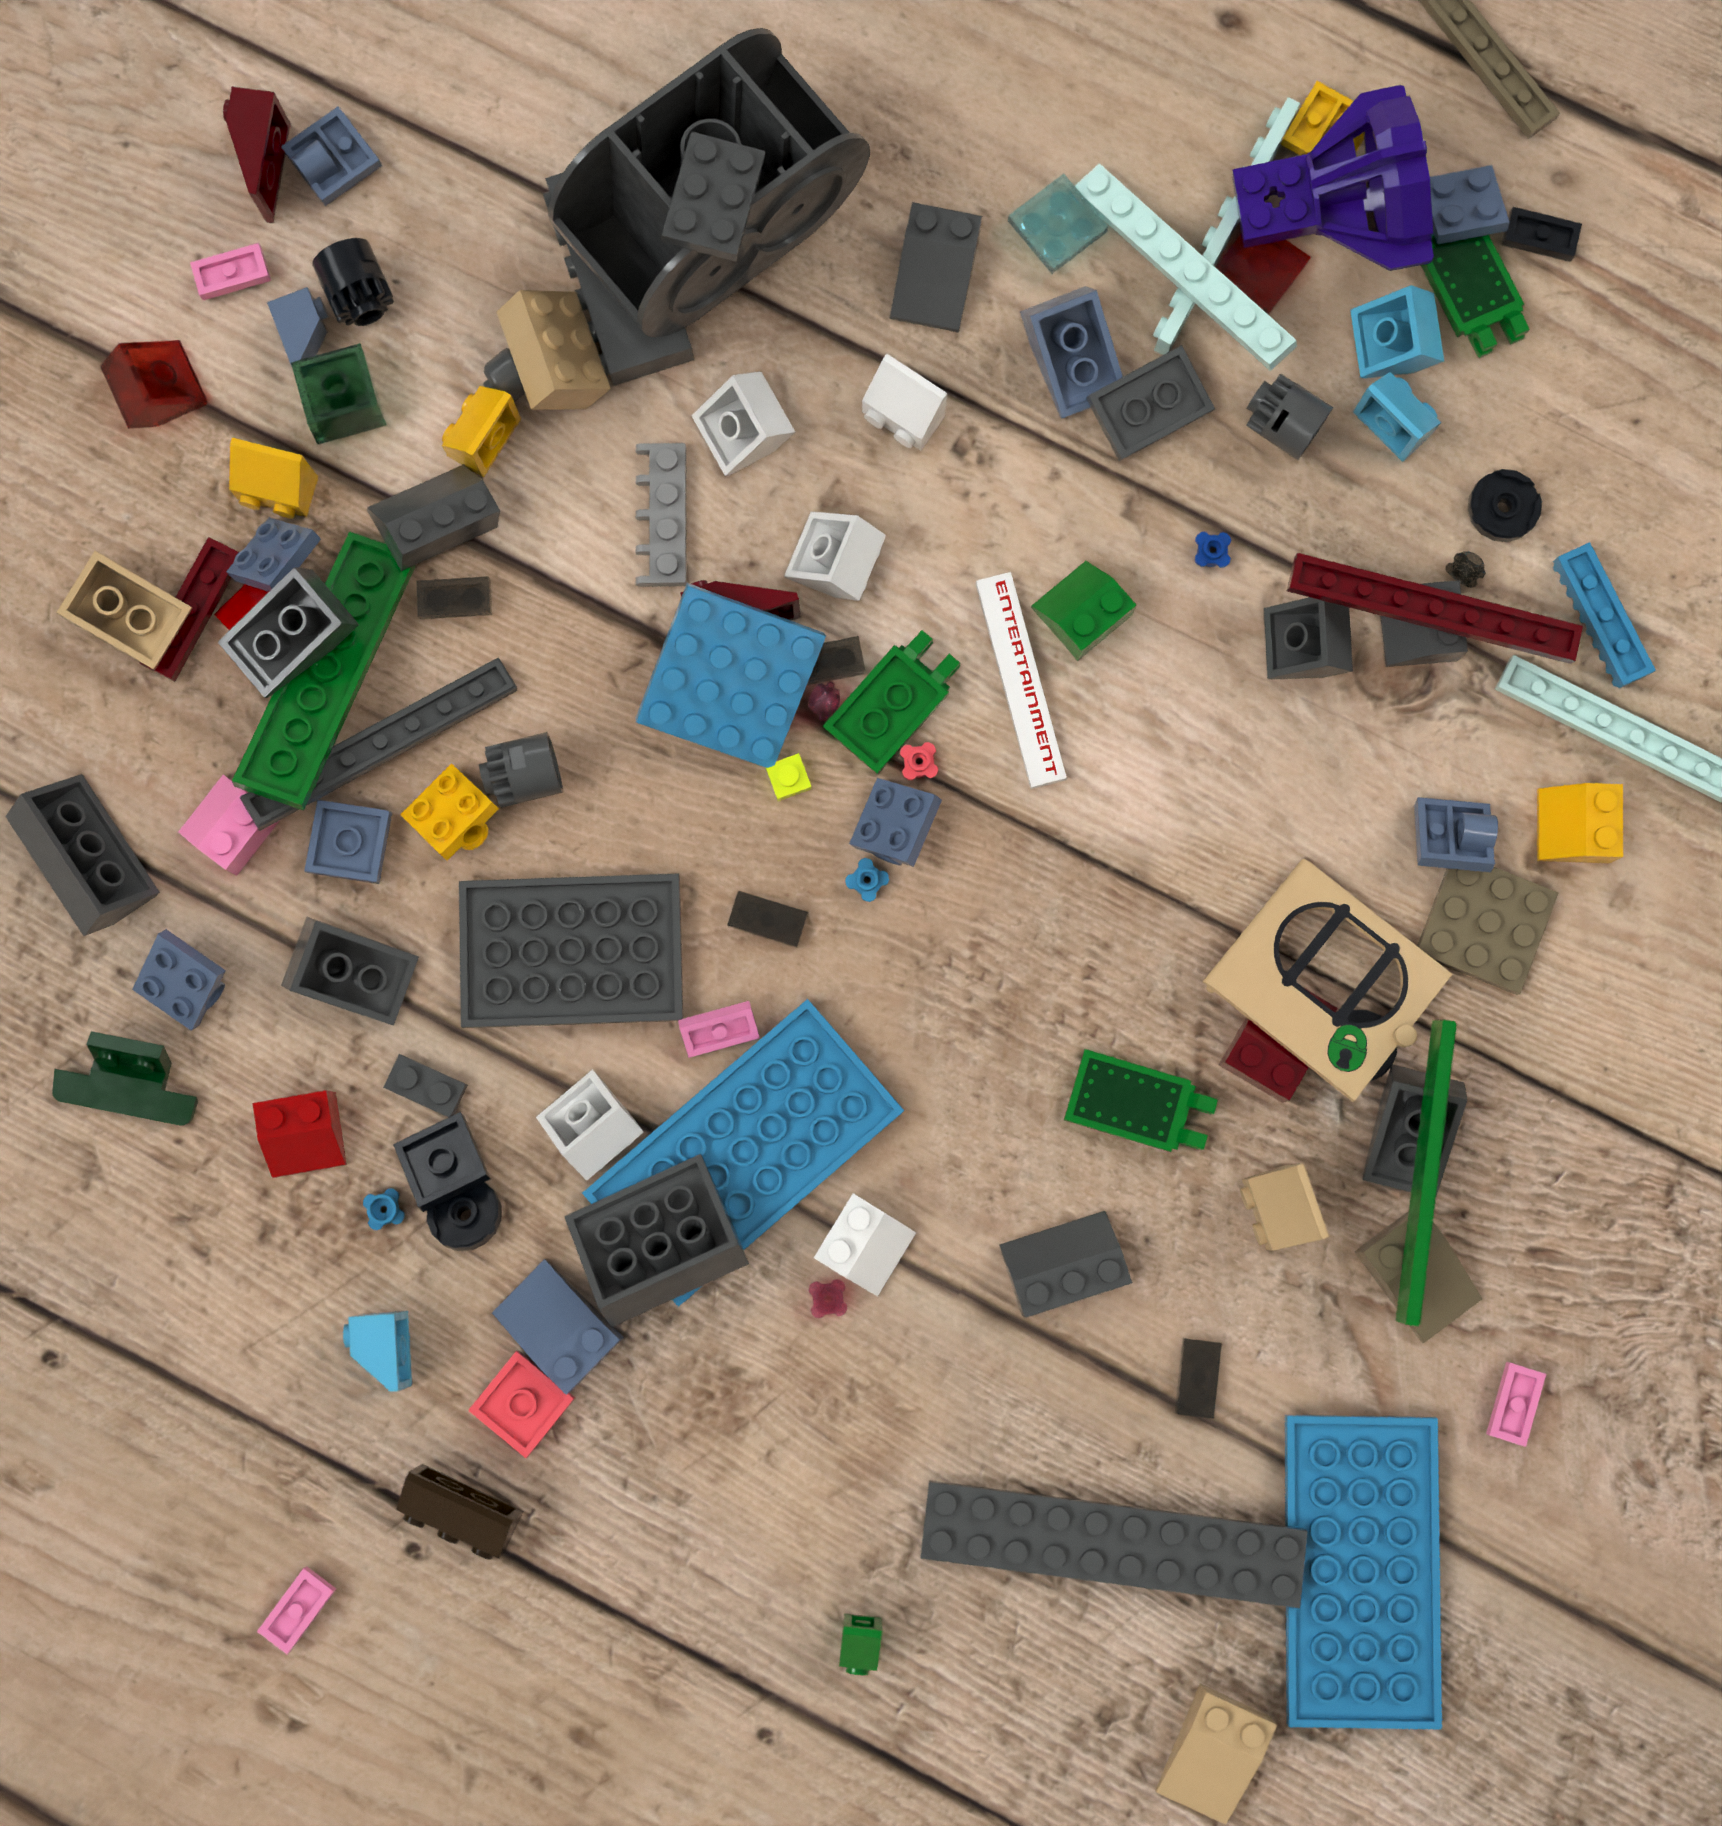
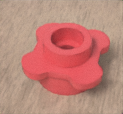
(914, 770)

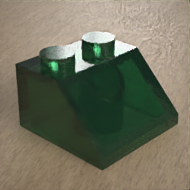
(338, 394)

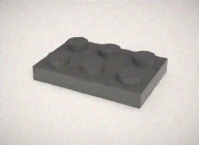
(713, 196)
(1150, 403)

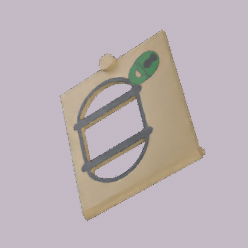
(1270, 997)

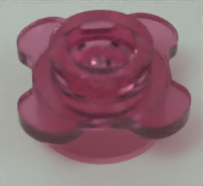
(824, 700)
(820, 1306)

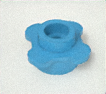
(867, 890)
(373, 1207)

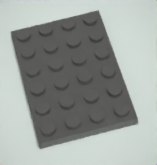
(570, 951)

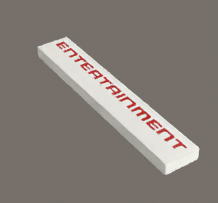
(1020, 680)

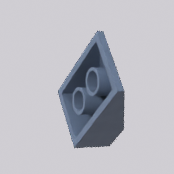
(1072, 347)
(557, 1327)

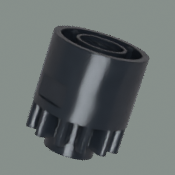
(353, 281)

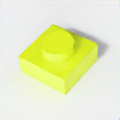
(788, 777)

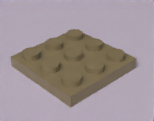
(1487, 925)

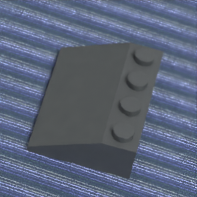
(655, 1241)

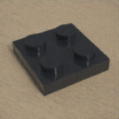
(441, 1161)

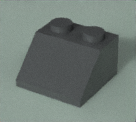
(1307, 639)
(1416, 644)

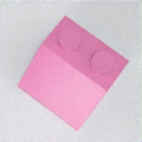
(224, 827)

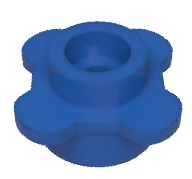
(1205, 557)

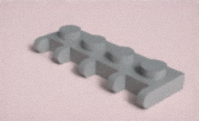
(665, 514)

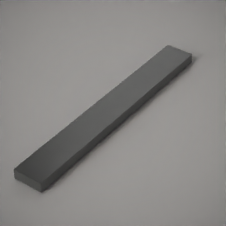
(396, 735)

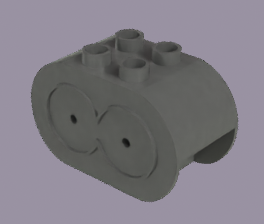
(623, 181)

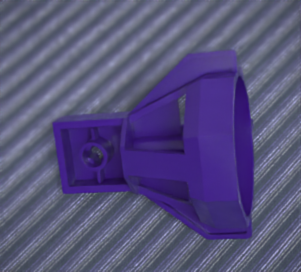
(1328, 188)

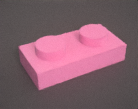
(230, 271)
(718, 1029)
(1516, 1404)
(296, 1610)

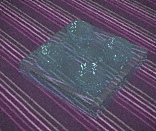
(1057, 223)

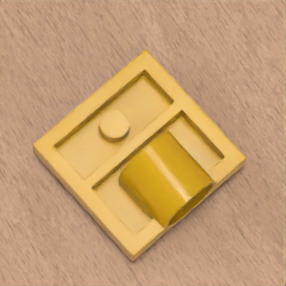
(1315, 119)
(451, 813)

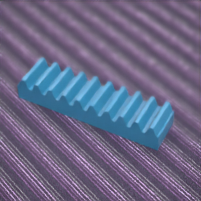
(1603, 616)

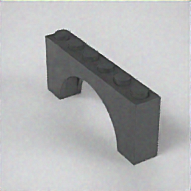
(624, 346)

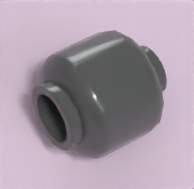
(503, 375)

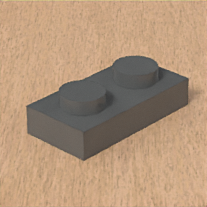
(425, 1086)

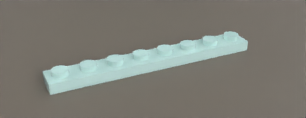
(1218, 238)
(1186, 268)
(1612, 726)

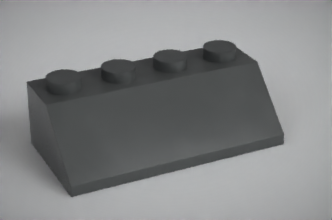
(81, 853)

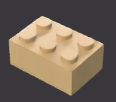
(553, 350)

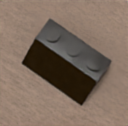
(458, 1511)

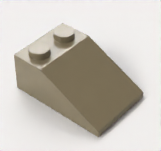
(1447, 1284)

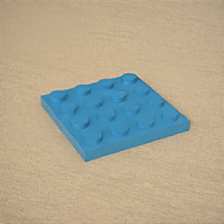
(730, 676)

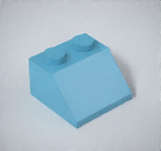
(1397, 333)
(1396, 415)
(381, 1346)

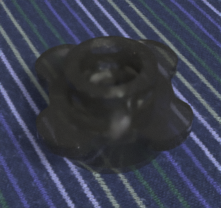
(1466, 568)

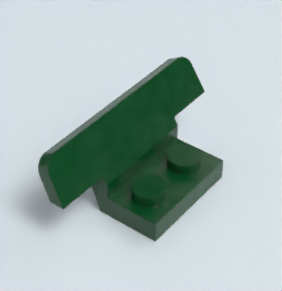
(126, 1080)

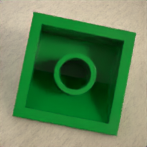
(1084, 608)

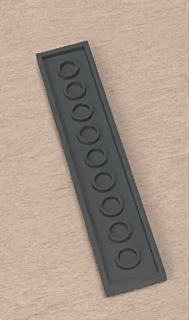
(1114, 1544)

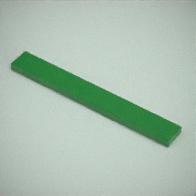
(1426, 1172)

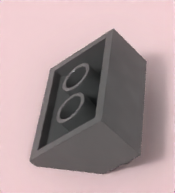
(435, 516)
(1065, 1264)

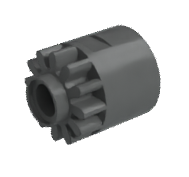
(1287, 415)
(521, 770)

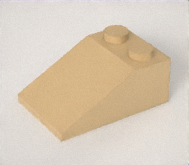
(124, 610)
(1283, 1207)
(1215, 1754)

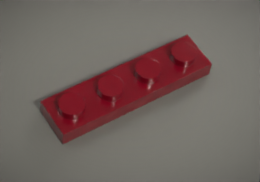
(202, 592)

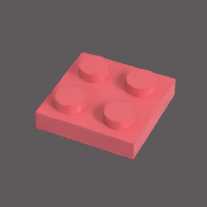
(521, 1404)

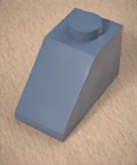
(299, 323)

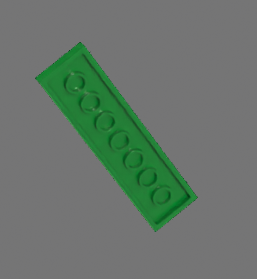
(311, 708)

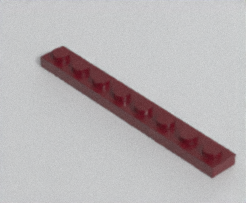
(1434, 608)

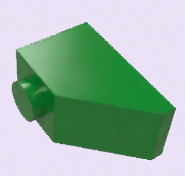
(860, 1643)

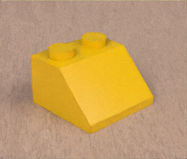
(481, 429)
(271, 478)
(1580, 823)

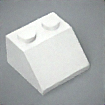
(904, 403)
(742, 422)
(835, 554)
(589, 1125)
(864, 1245)

